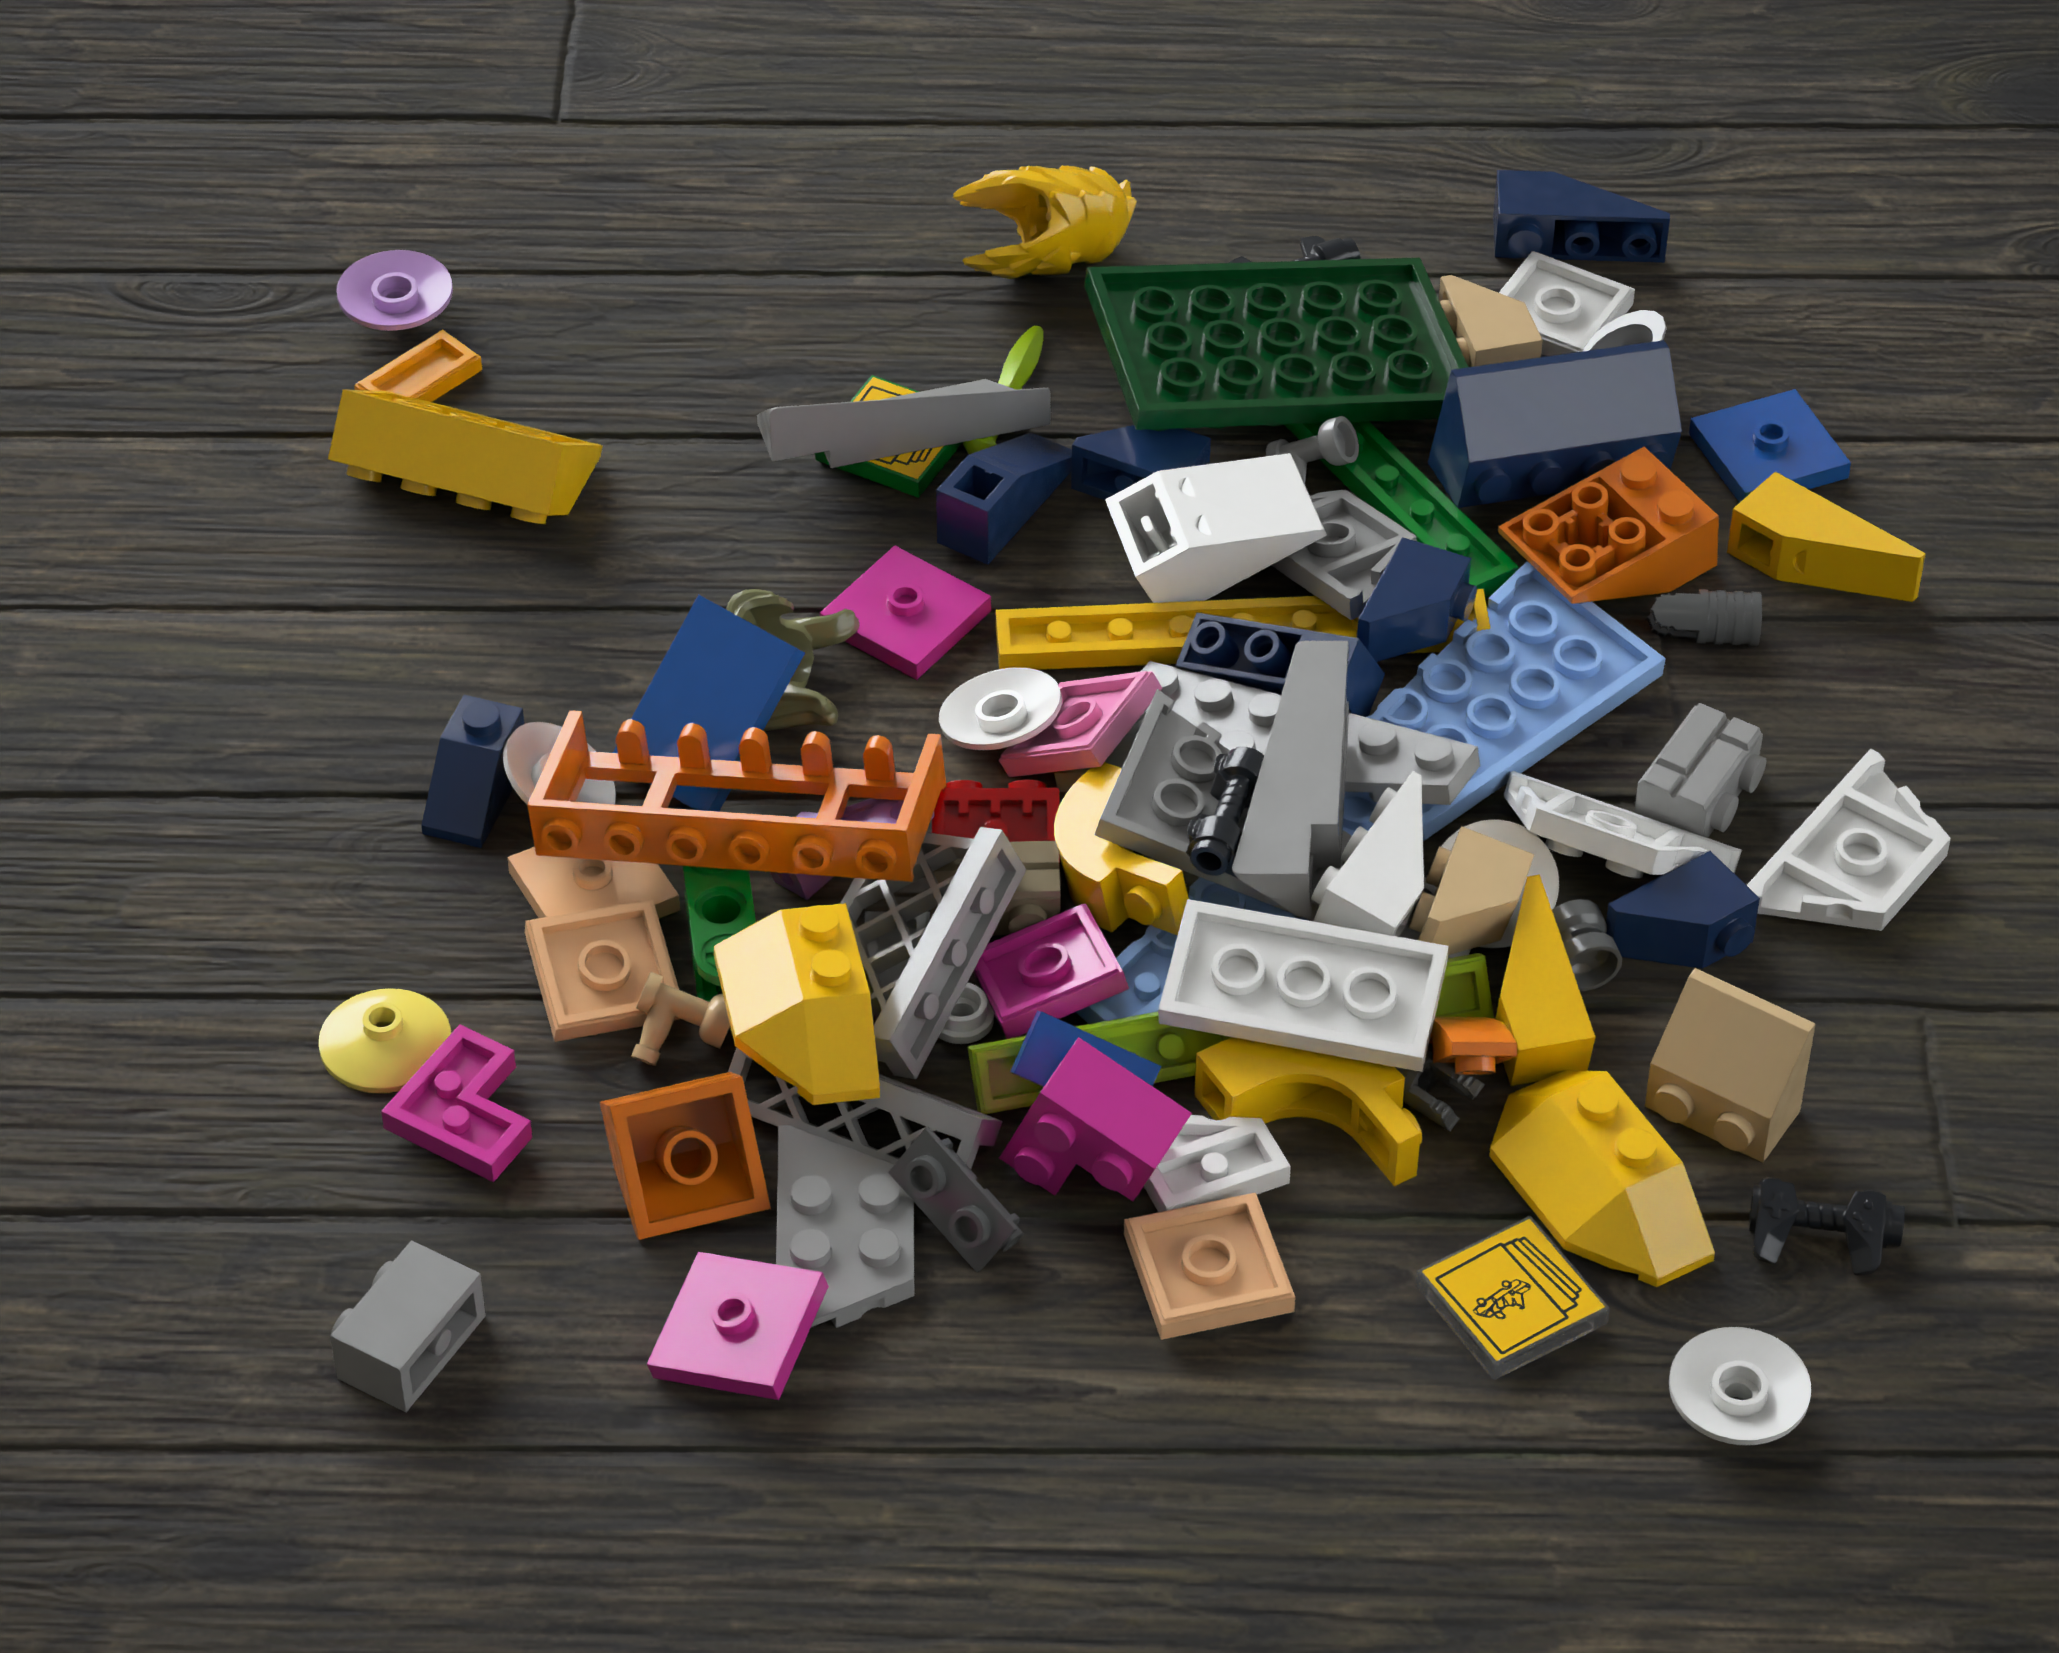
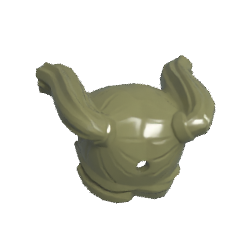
(797, 705)

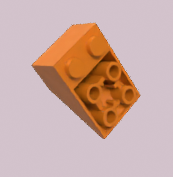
(1619, 533)

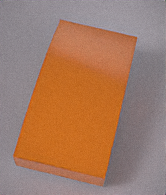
(1471, 1043)

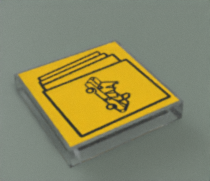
(1512, 1297)

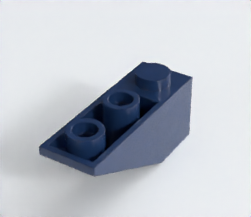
(1573, 220)
(998, 493)
(1261, 656)

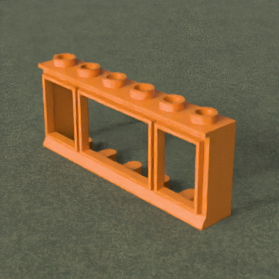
(730, 839)

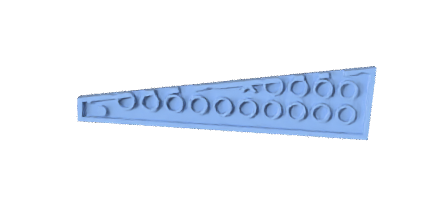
(1507, 689)

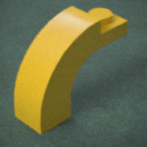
(1107, 875)
(1286, 1082)

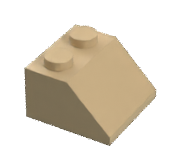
(1730, 1066)

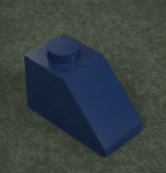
(1123, 456)
(1416, 600)
(469, 772)
(1686, 916)

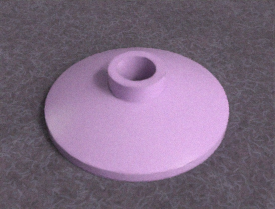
(394, 290)

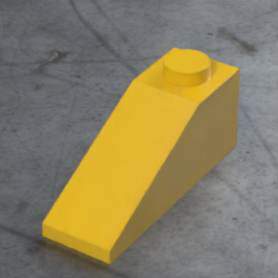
(1542, 996)

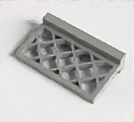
(942, 952)

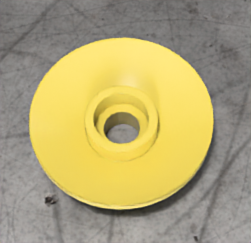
(381, 1039)

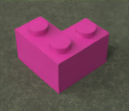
(1097, 1119)

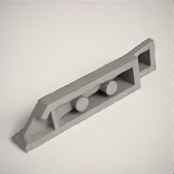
(902, 423)
(1301, 782)

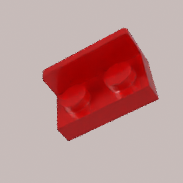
(1022, 810)

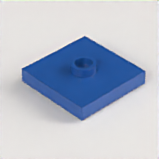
(1769, 437)

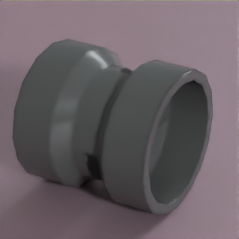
(1588, 947)

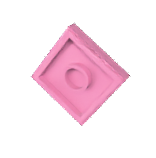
(1088, 726)

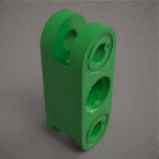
(716, 908)

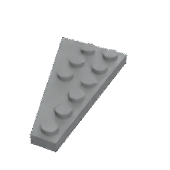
(1377, 751)
(1170, 784)

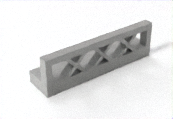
(895, 1097)

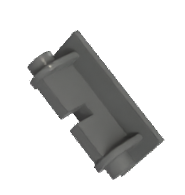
(955, 1200)

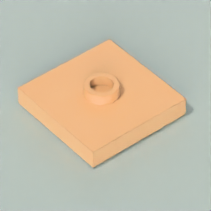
(577, 884)
(597, 965)
(1209, 1266)

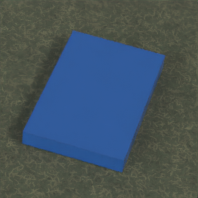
(718, 677)

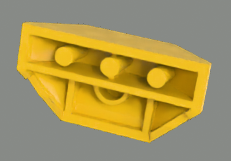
(802, 1002)
(1601, 1176)

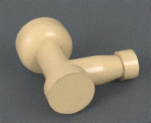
(666, 1003)

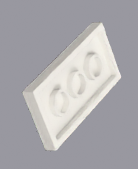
(1304, 985)

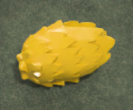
(1059, 214)

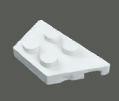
(1622, 837)
(1854, 854)

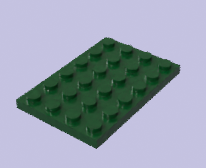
(1275, 341)

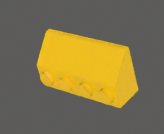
(461, 453)

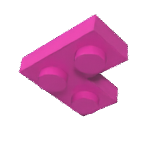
(450, 1110)

